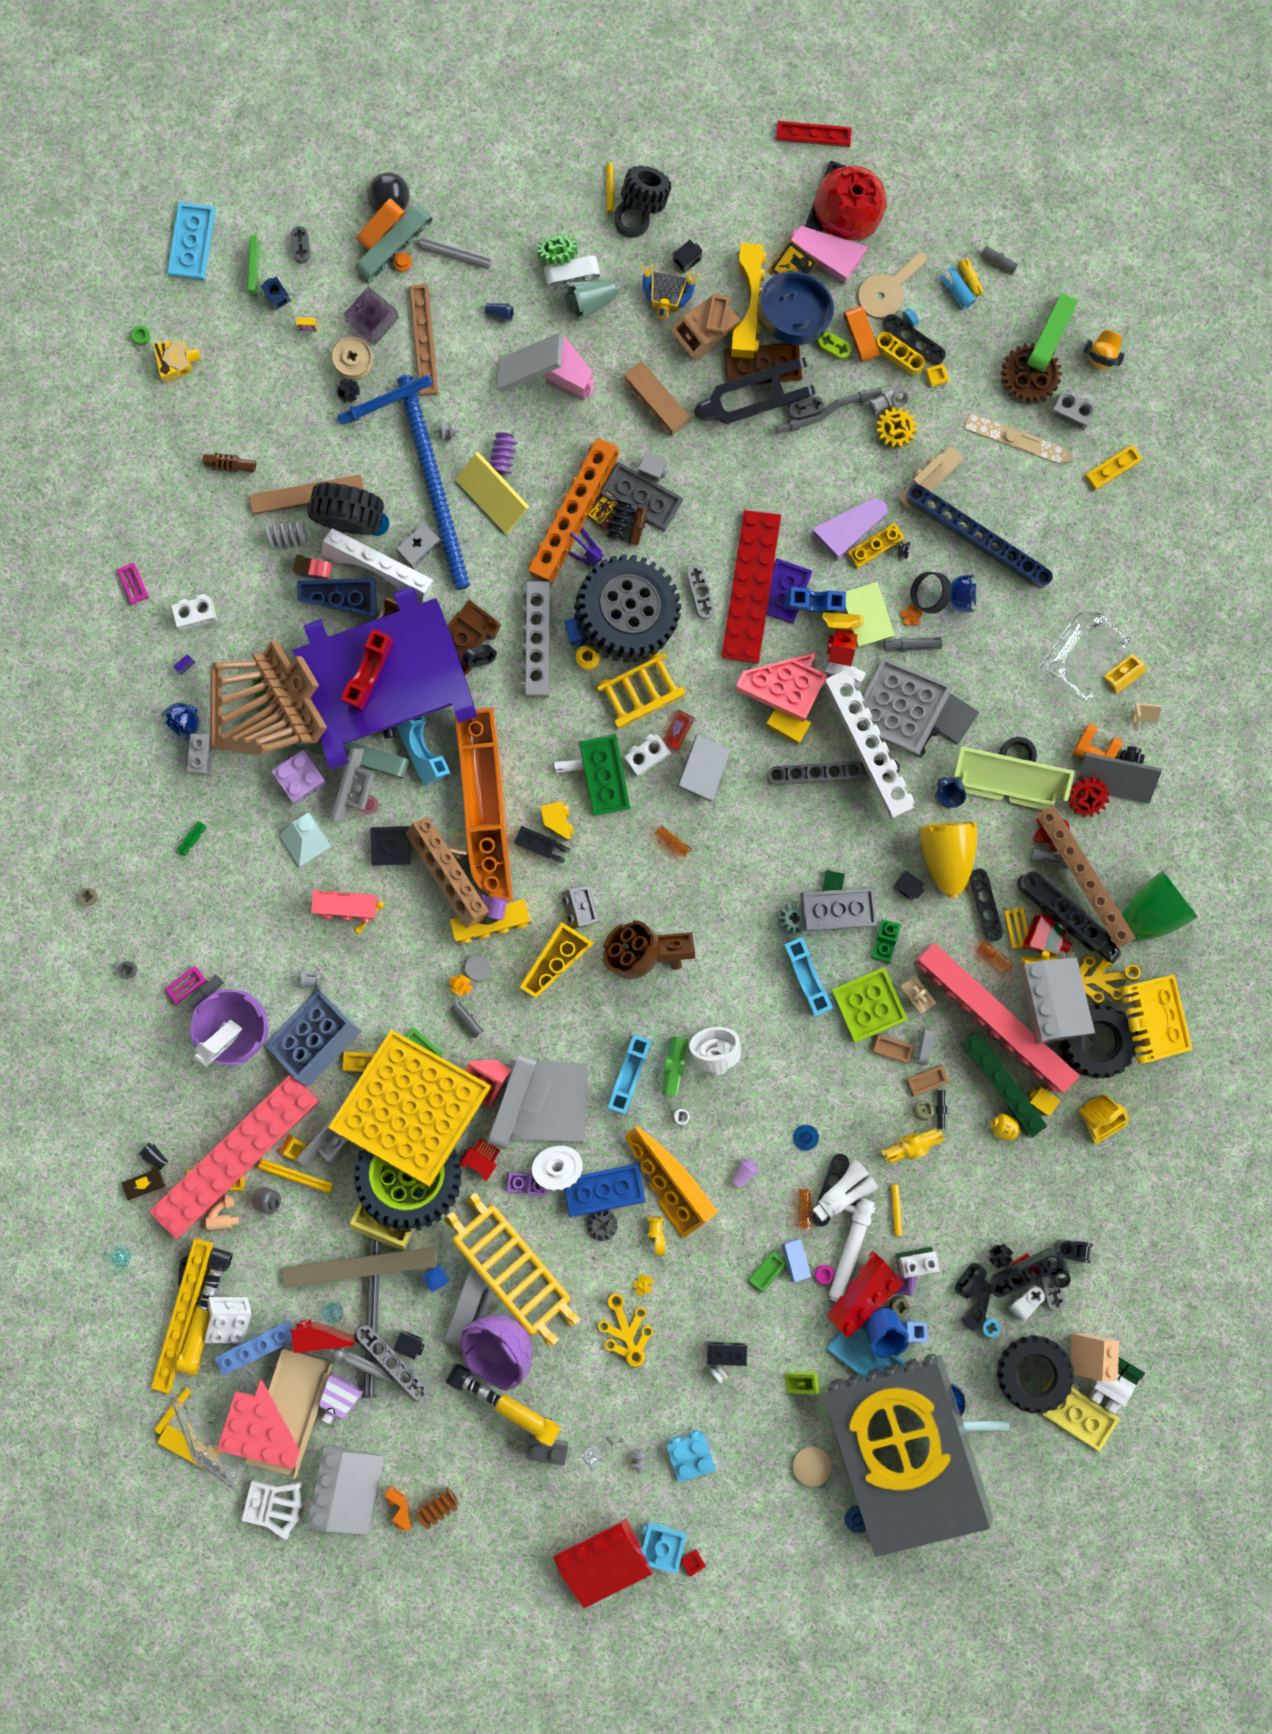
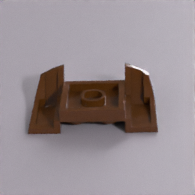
(470, 629)

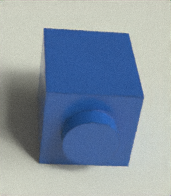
(436, 1278)

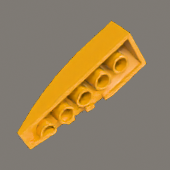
(677, 1190)

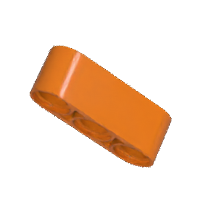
(380, 224)
(862, 333)

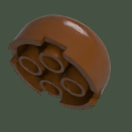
(640, 954)

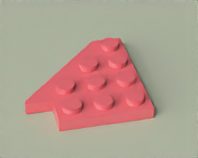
(784, 685)
(258, 1430)

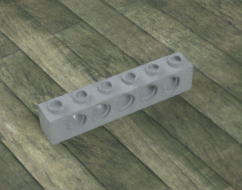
(541, 591)

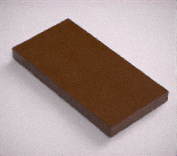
(766, 357)

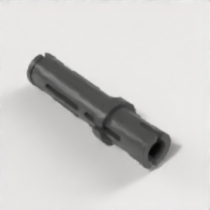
(912, 644)

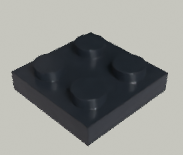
(390, 846)

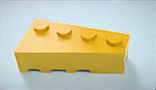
(556, 956)

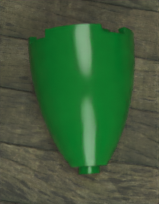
(1157, 909)

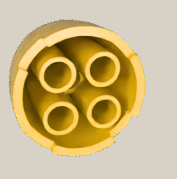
(949, 854)

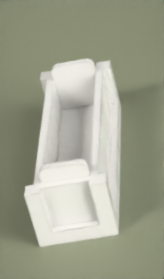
(217, 1043)

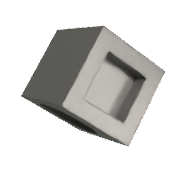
(653, 467)

